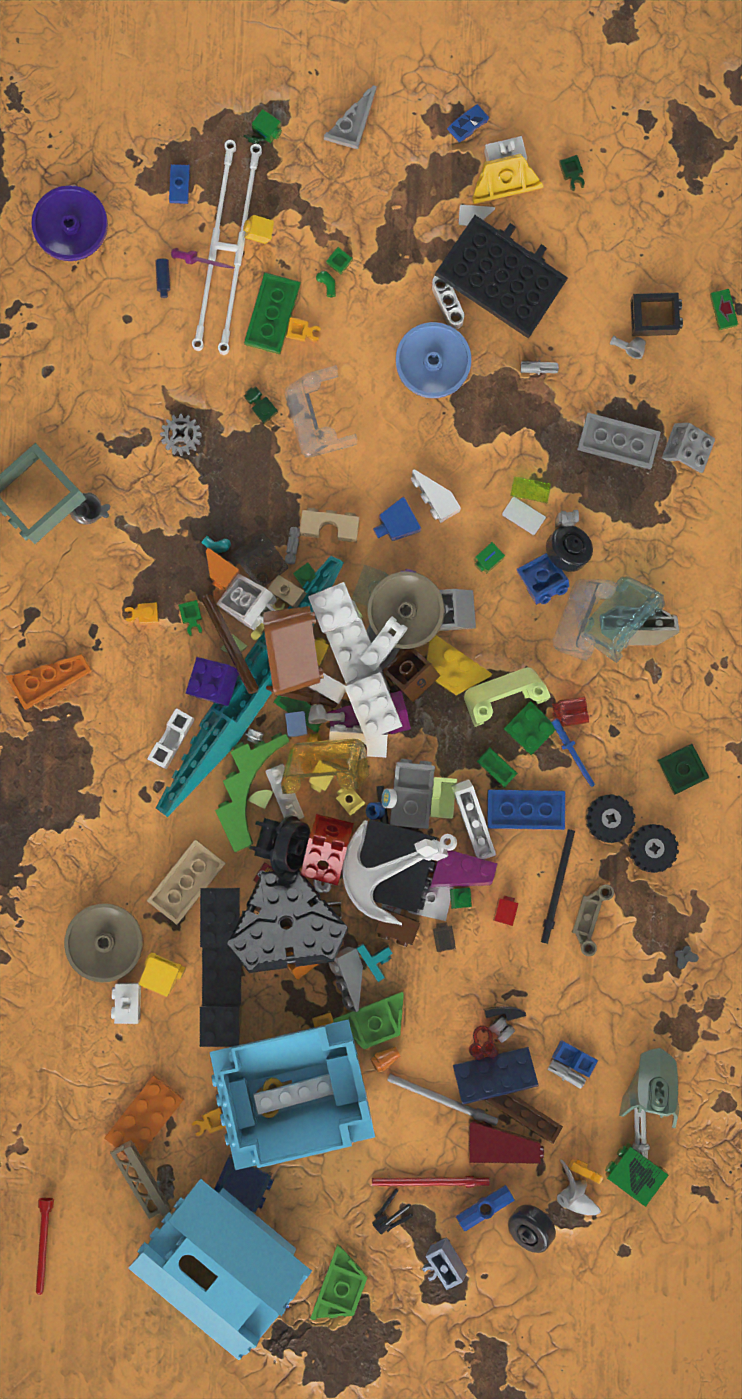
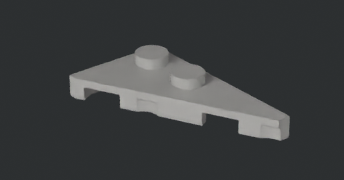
(350, 128)

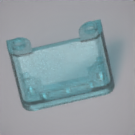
(622, 616)

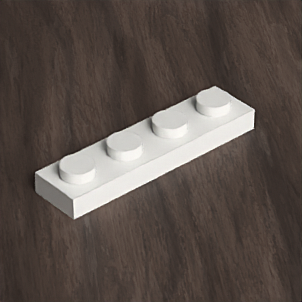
(293, 1094)

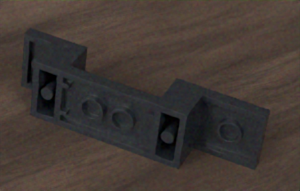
(220, 968)

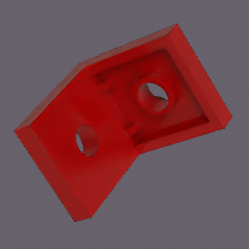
(328, 843)

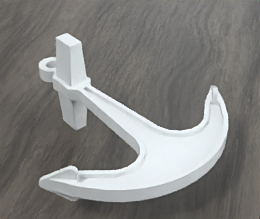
(362, 881)

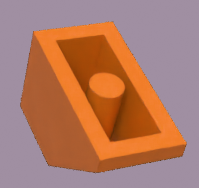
(220, 570)

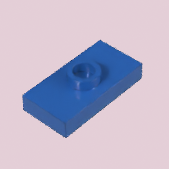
(179, 184)

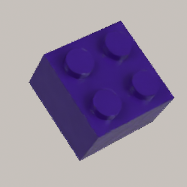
(212, 681)

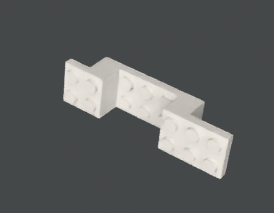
(349, 641)

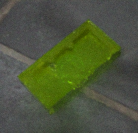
(530, 489)

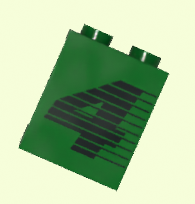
(636, 1174)

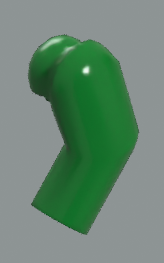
(329, 281)

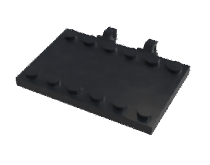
(501, 275)

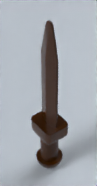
(313, 698)

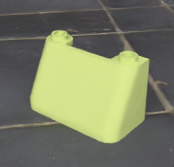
(480, 696)

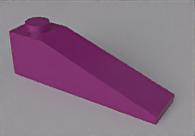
(351, 719)

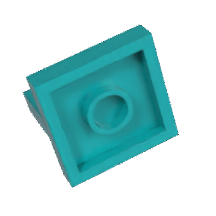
(372, 960)

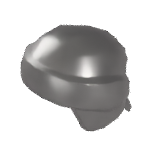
(90, 510)

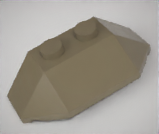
(656, 629)

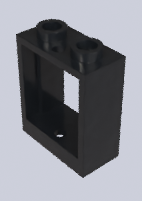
(636, 314)

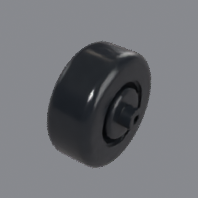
(569, 548)
(532, 1228)

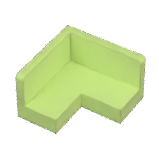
(442, 798)

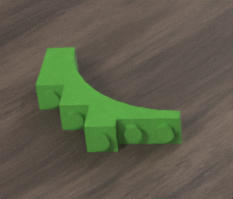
(238, 785)

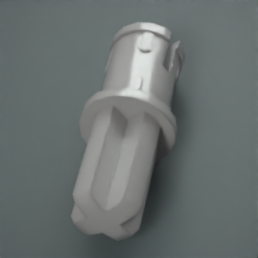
(539, 367)
(566, 1074)

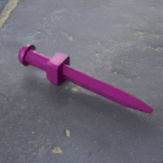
(191, 257)

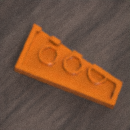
(40, 683)

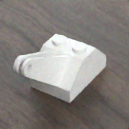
(247, 601)

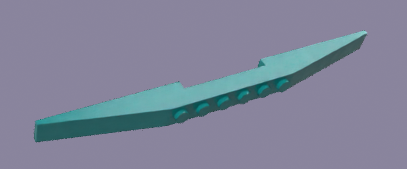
(226, 725)

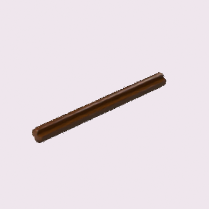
(230, 644)

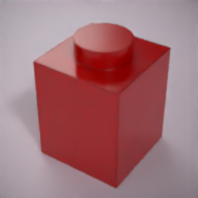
(505, 910)

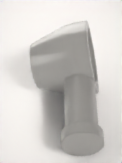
(634, 349)
(318, 715)

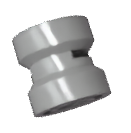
(500, 1024)

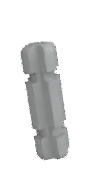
(292, 545)

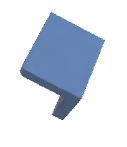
(296, 724)

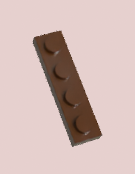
(527, 1116)

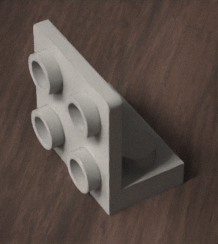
(689, 446)

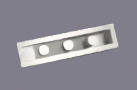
(473, 819)

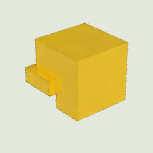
(161, 974)

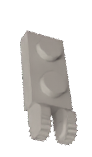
(567, 518)

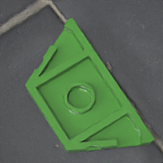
(376, 1021)
(340, 1288)

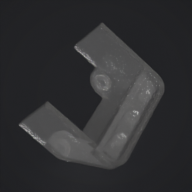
(311, 438)

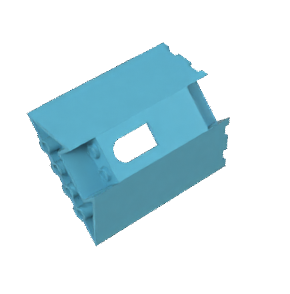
(300, 1128)
(249, 1257)

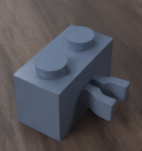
(445, 1264)

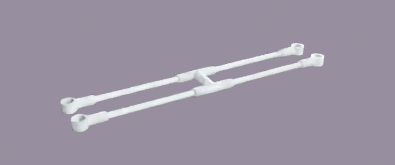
(215, 244)

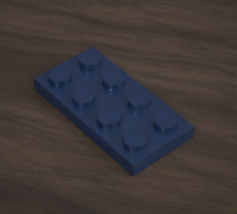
(495, 1075)

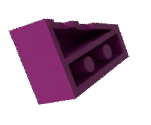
(462, 870)

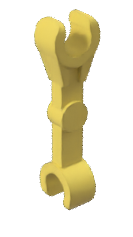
(259, 630)

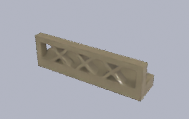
(144, 1176)

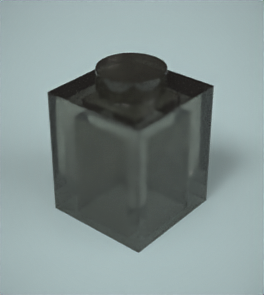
(443, 937)

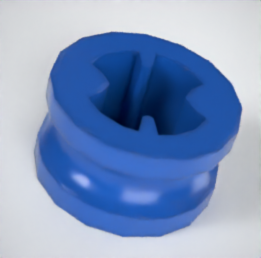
(371, 813)

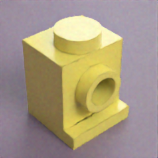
(351, 807)

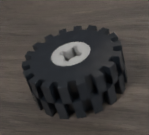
(601, 821)
(643, 848)

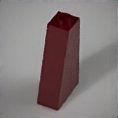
(498, 1145)

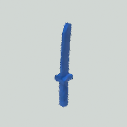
(569, 745)

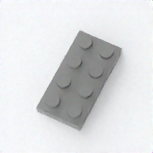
(619, 440)

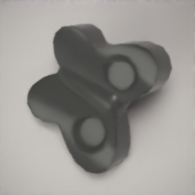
(684, 956)

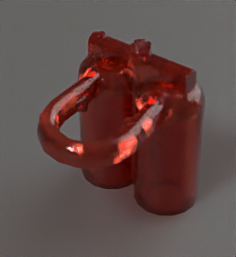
(571, 711)
(489, 1047)

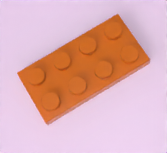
(145, 1115)

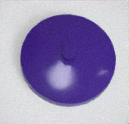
(69, 223)

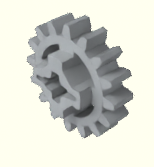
(176, 440)

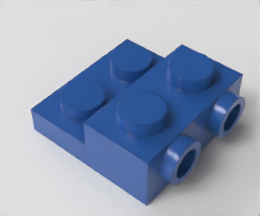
(543, 579)

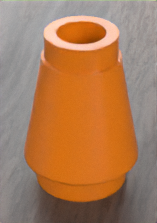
(384, 1059)

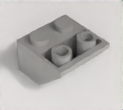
(458, 609)

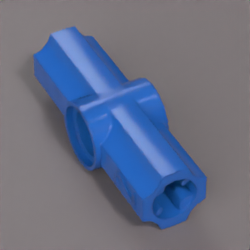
(473, 1214)

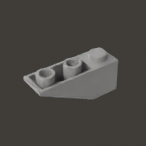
(348, 973)

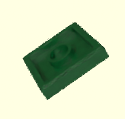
(683, 769)

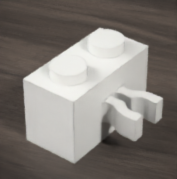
(505, 148)
(127, 1003)

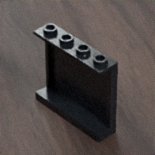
(388, 843)

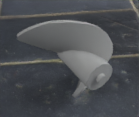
(574, 1196)

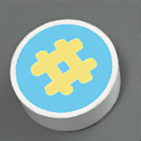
(389, 798)

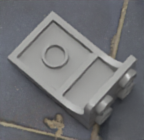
(414, 793)

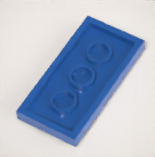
(526, 809)

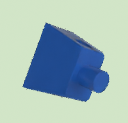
(397, 521)

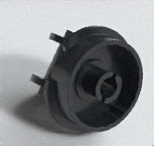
(282, 843)

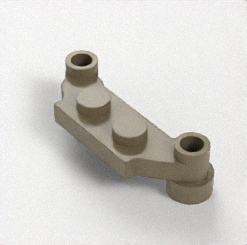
(587, 917)

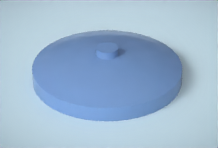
(433, 360)

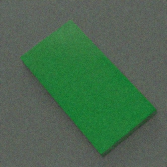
(272, 313)

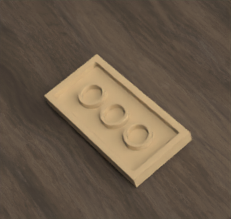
(183, 883)

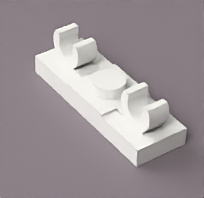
(287, 802)

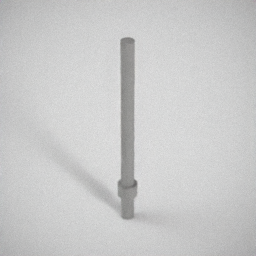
(478, 1114)

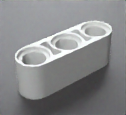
(448, 310)
(330, 688)

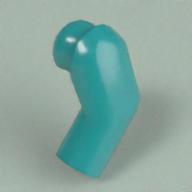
(218, 546)

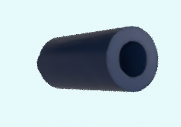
(162, 277)

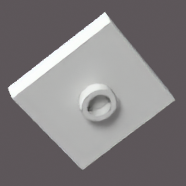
(436, 903)

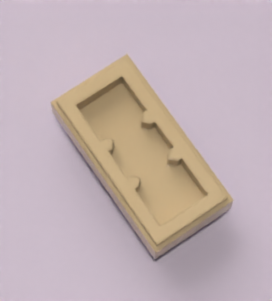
(287, 591)

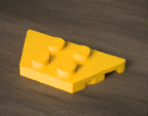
(505, 178)
(455, 668)

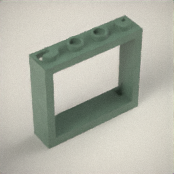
(57, 513)

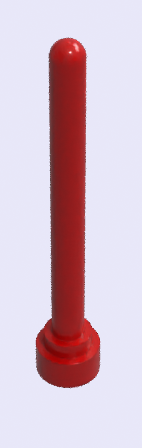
(45, 1205)

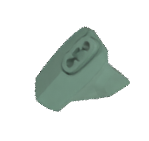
(652, 1084)

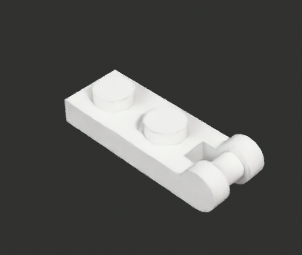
(383, 644)

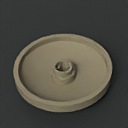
(410, 600)
(103, 942)

